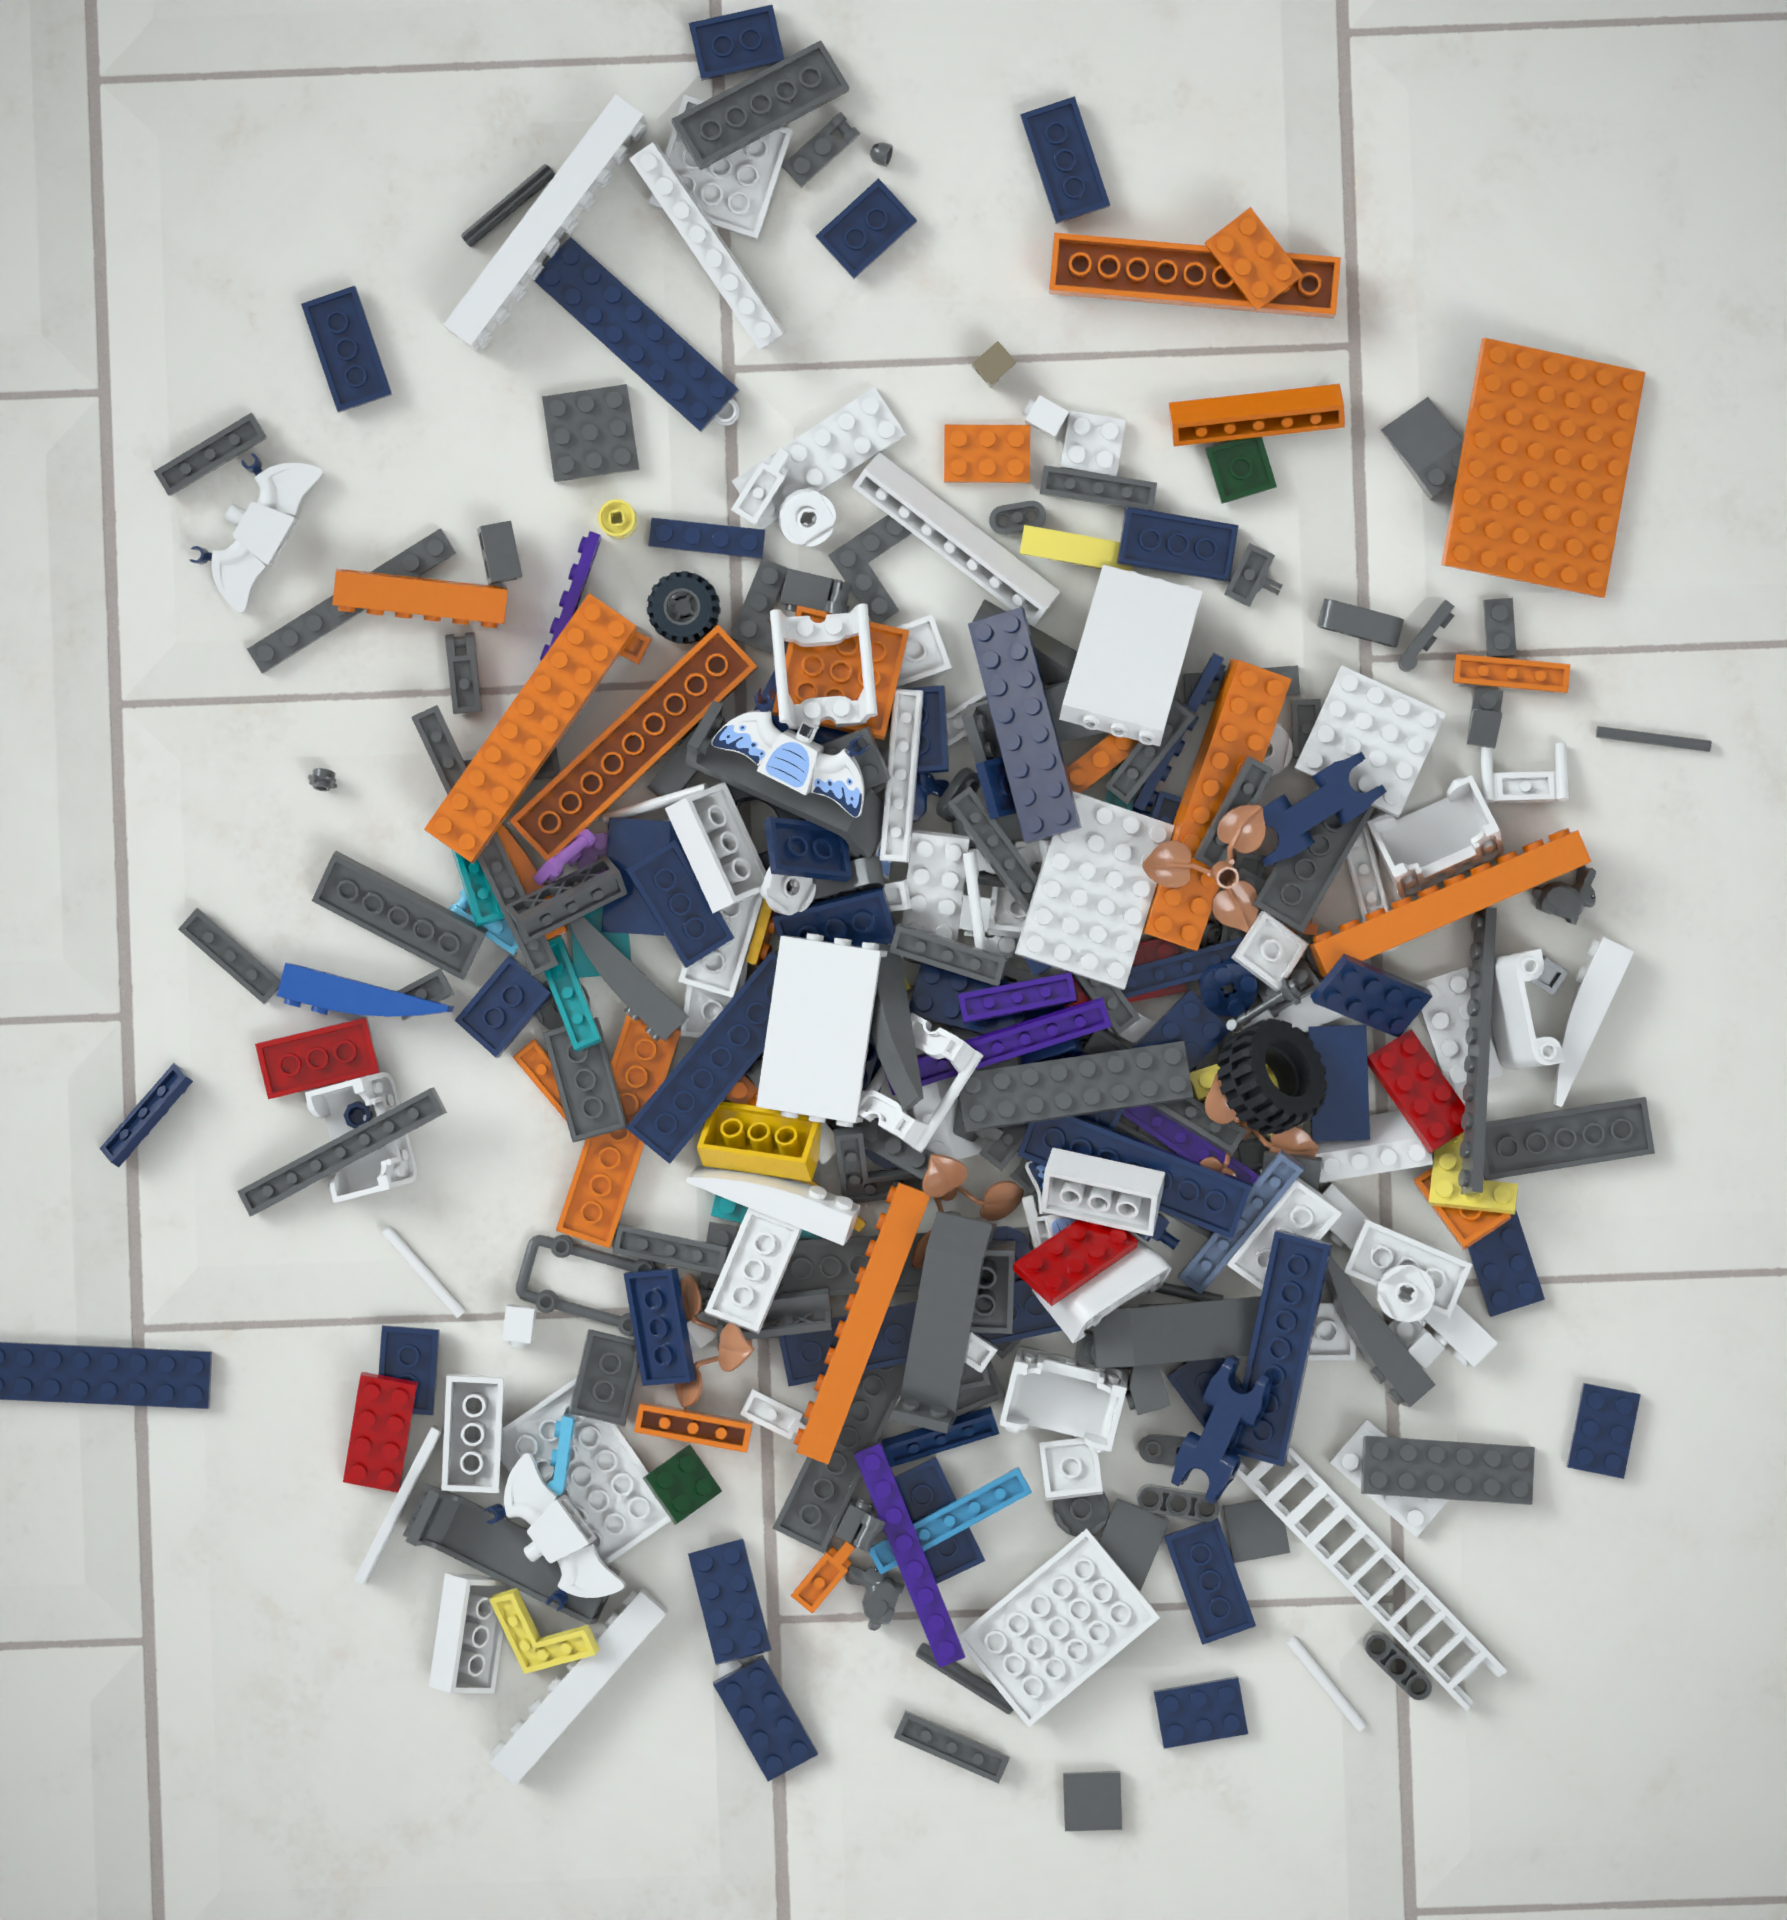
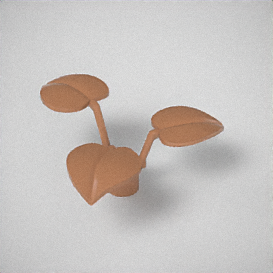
(1241, 829)
(1292, 1141)
(945, 1180)
(732, 1347)

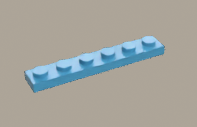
(958, 1515)

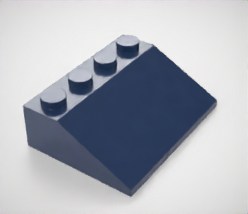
(627, 844)

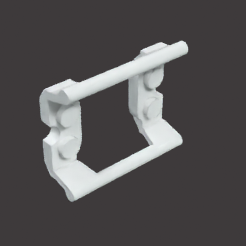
(830, 632)
(975, 862)
(891, 1115)

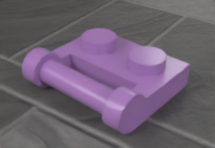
(570, 854)

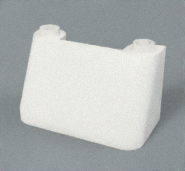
(1437, 839)
(1511, 1014)
(381, 1169)
(1133, 1274)
(1064, 1397)

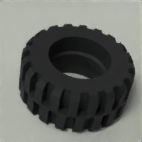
(1250, 1087)

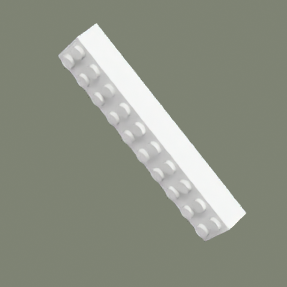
(546, 223)

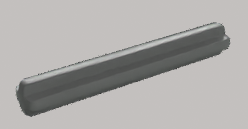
(508, 205)
(966, 1679)

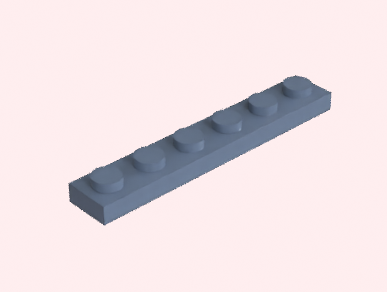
(1263, 1196)

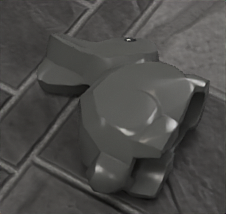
(1567, 900)
(879, 1596)

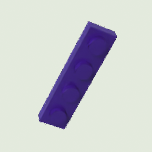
(1017, 998)

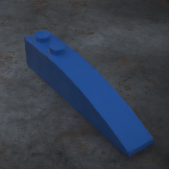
(350, 996)

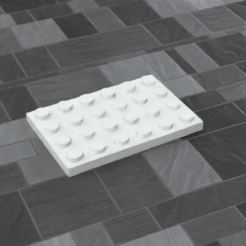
(1093, 893)
(602, 1473)
(1058, 1627)

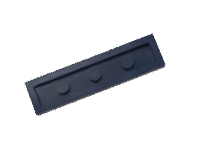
(706, 538)
(146, 1115)
(926, 1442)

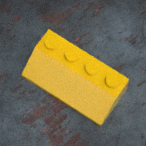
(760, 1142)

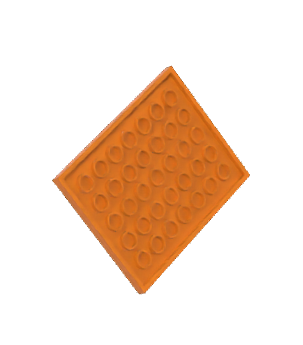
(1543, 468)

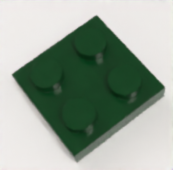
(1240, 468)
(682, 1484)

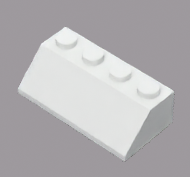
(717, 846)
(943, 1141)
(1390, 1148)
(1102, 1191)
(472, 1433)
(467, 1635)

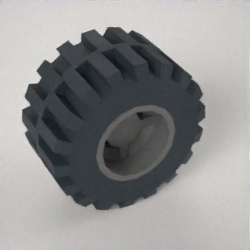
(683, 607)

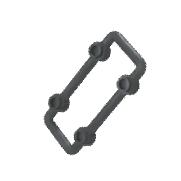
(548, 1301)

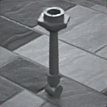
(1289, 990)

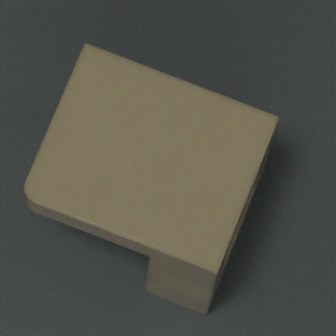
(993, 364)

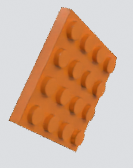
(838, 670)

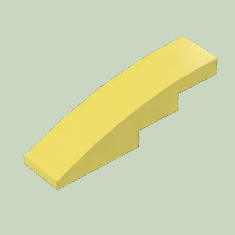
(1070, 548)

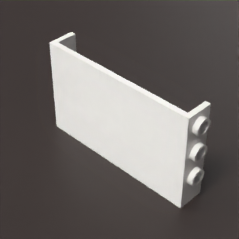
(1130, 655)
(819, 1028)

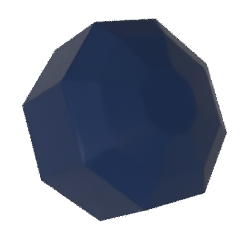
(357, 1114)

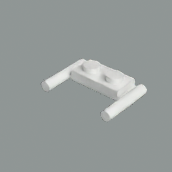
(1525, 786)

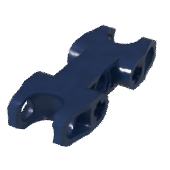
(1331, 798)
(1230, 1411)

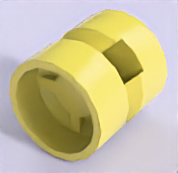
(617, 519)

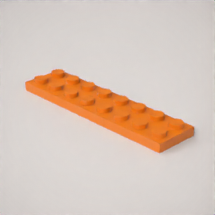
(611, 1159)

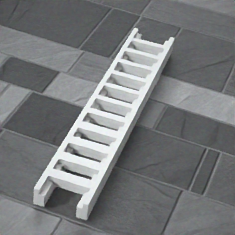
(1312, 1539)

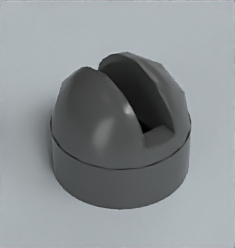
(881, 153)

